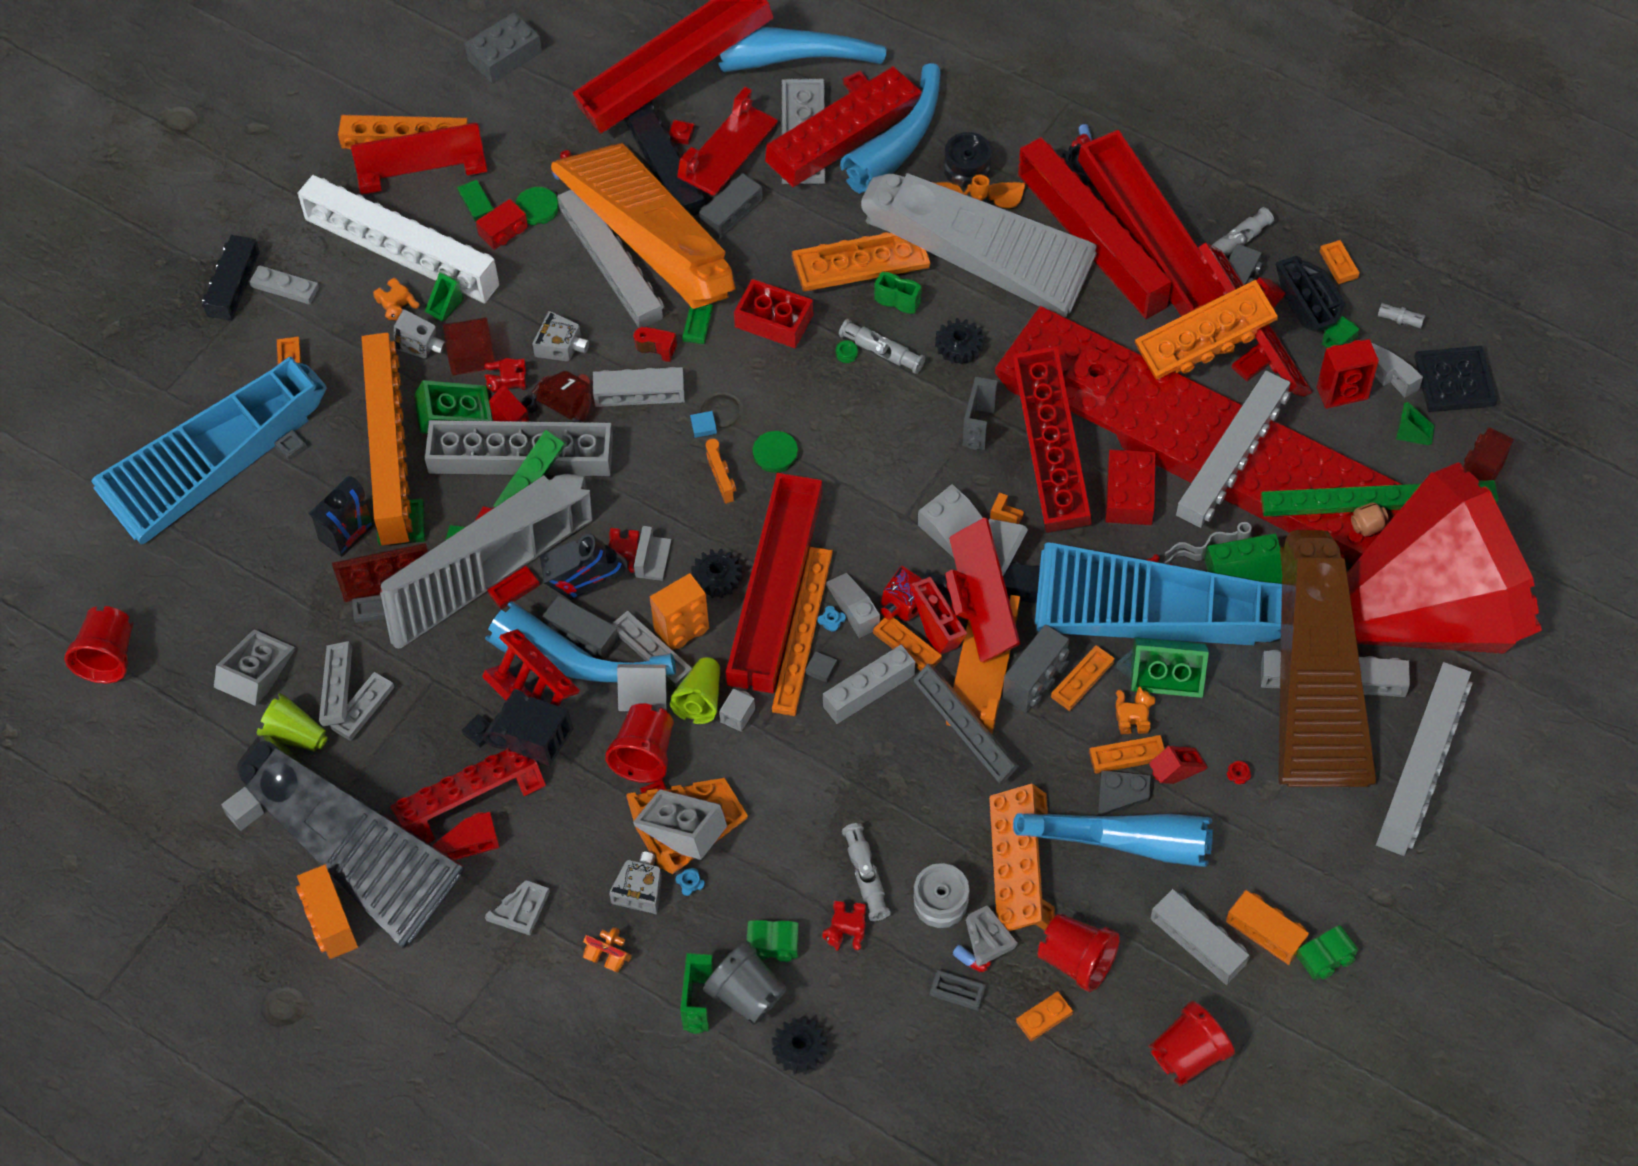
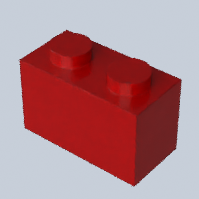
(501, 224)

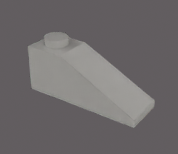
(854, 604)

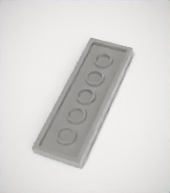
(799, 102)

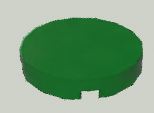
(538, 205)
(775, 451)

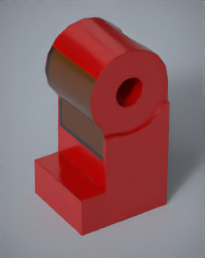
(656, 342)

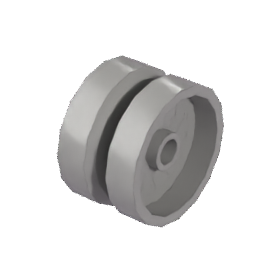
(941, 895)

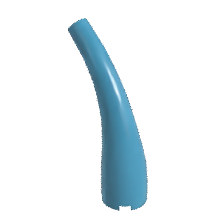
(777, 45)
(892, 148)
(560, 651)
(1155, 836)

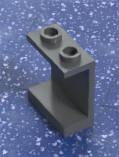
(982, 399)

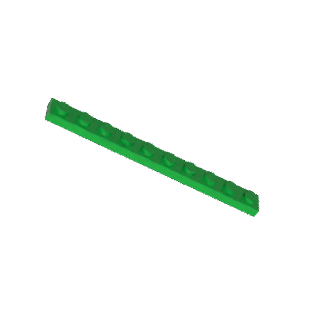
(1342, 499)

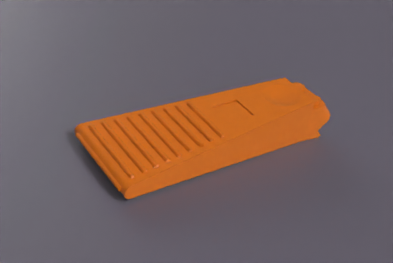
(649, 221)

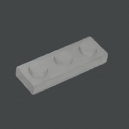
(284, 284)
(363, 705)

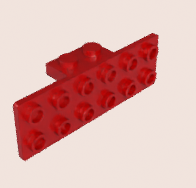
(980, 590)

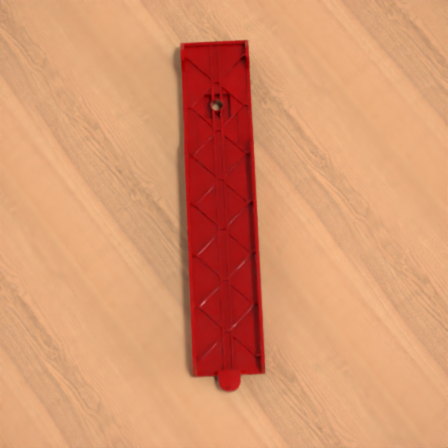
(1186, 423)

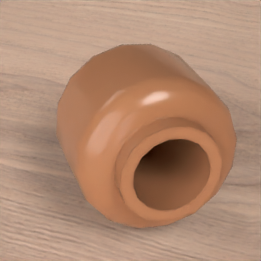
(1369, 519)

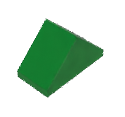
(444, 297)
(1414, 426)

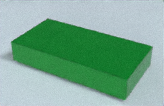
(475, 199)
(697, 324)

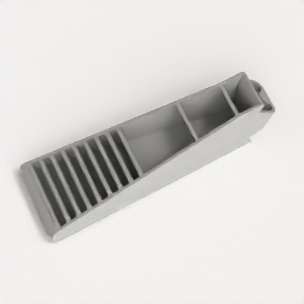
(983, 239)
(483, 555)

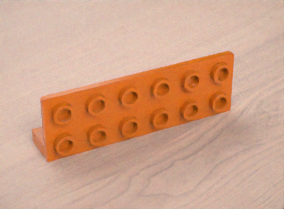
(980, 682)
(1017, 860)

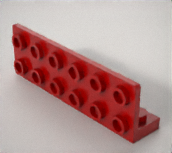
(727, 147)
(418, 153)
(470, 782)

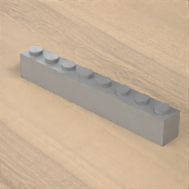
(612, 260)
(1233, 448)

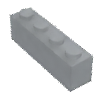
(638, 386)
(868, 684)
(1200, 936)

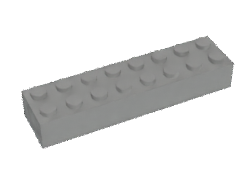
(504, 445)
(1425, 760)

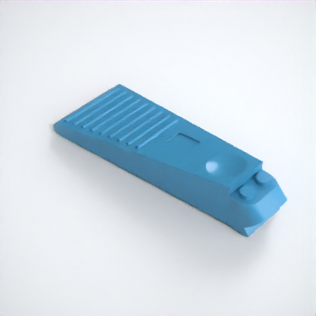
(208, 450)
(1147, 599)

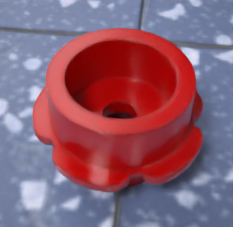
(1238, 766)

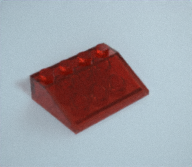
(365, 574)

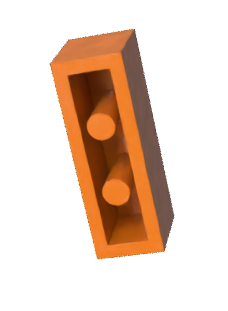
(1267, 926)

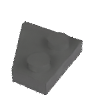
(1122, 790)

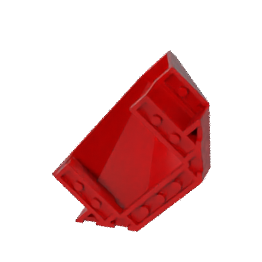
(1444, 574)

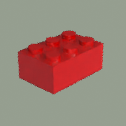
(773, 313)
(1347, 373)
(1130, 487)

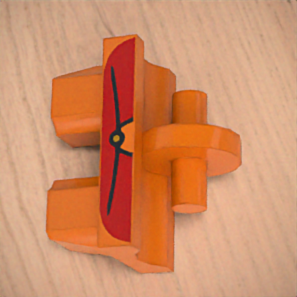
(616, 956)

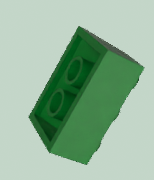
(1247, 559)
(1171, 667)

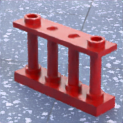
(504, 682)

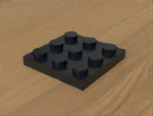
(1455, 378)

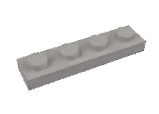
(648, 645)
(335, 684)

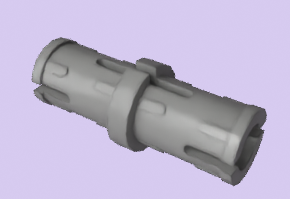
(1401, 315)

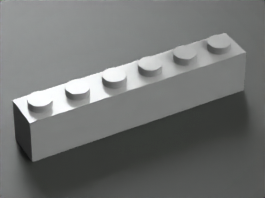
(1378, 675)

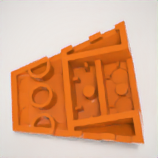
(713, 791)

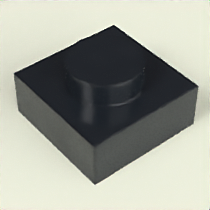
(475, 730)

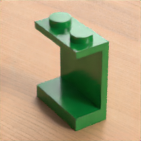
(697, 970)

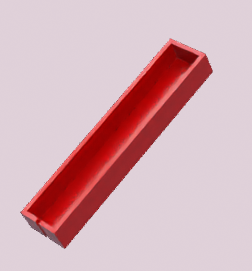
(668, 59)
(1088, 219)
(1149, 220)
(774, 583)

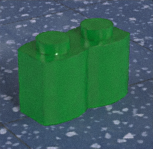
(897, 292)
(774, 939)
(1327, 952)

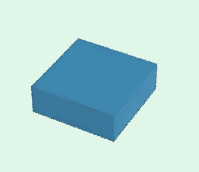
(703, 424)

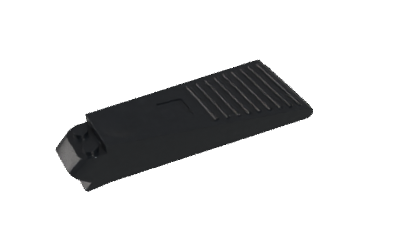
(368, 853)

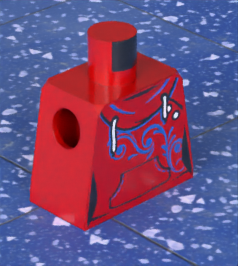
(898, 596)

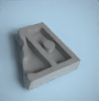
(520, 909)
(988, 936)

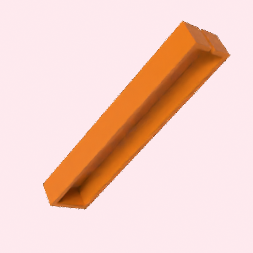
(386, 439)

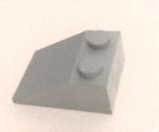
(946, 516)
(252, 667)
(682, 823)

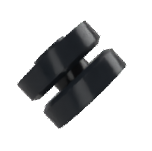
(965, 157)

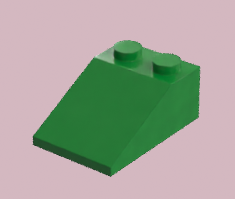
(450, 403)

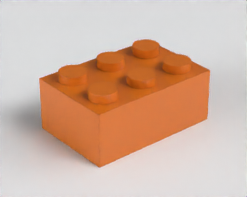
(679, 612)
(325, 912)

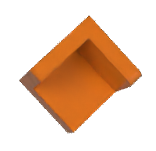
(1003, 512)

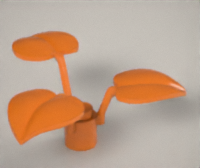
(1004, 194)

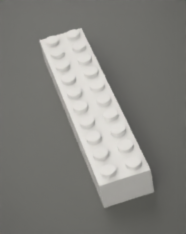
(397, 237)

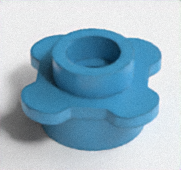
(831, 625)
(685, 876)

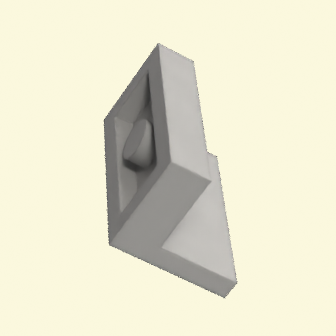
(651, 555)

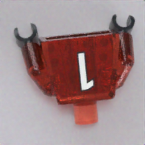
(563, 394)

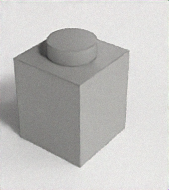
(737, 709)
(242, 808)

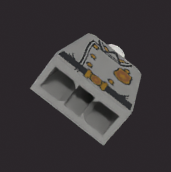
(416, 335)
(558, 339)
(638, 885)

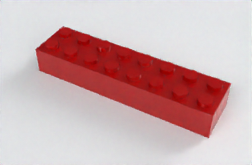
(842, 126)
(1051, 439)

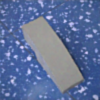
(1397, 371)

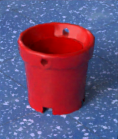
(101, 646)
(641, 745)
(1079, 950)
(1191, 1044)

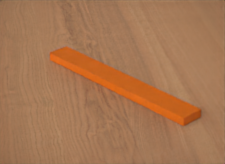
(802, 631)

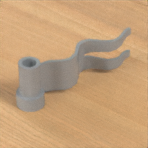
(1243, 532)

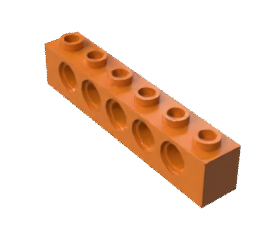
(361, 129)

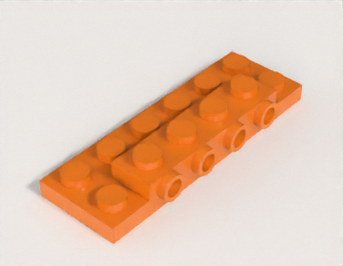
(857, 260)
(1206, 331)

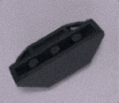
(1310, 293)

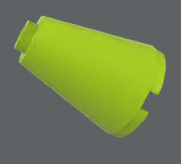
(698, 692)
(291, 725)

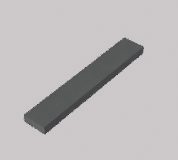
(965, 723)

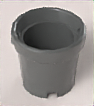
(745, 983)

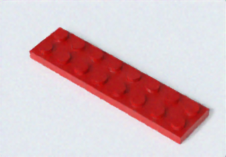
(1268, 341)

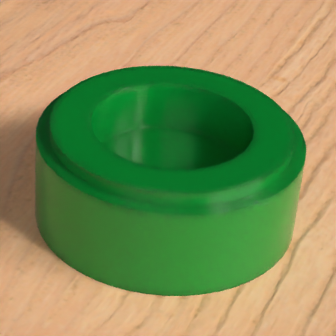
(846, 351)

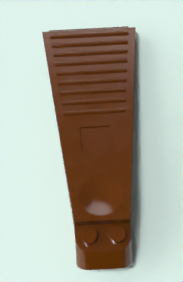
(1321, 687)

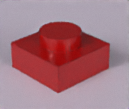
(681, 132)

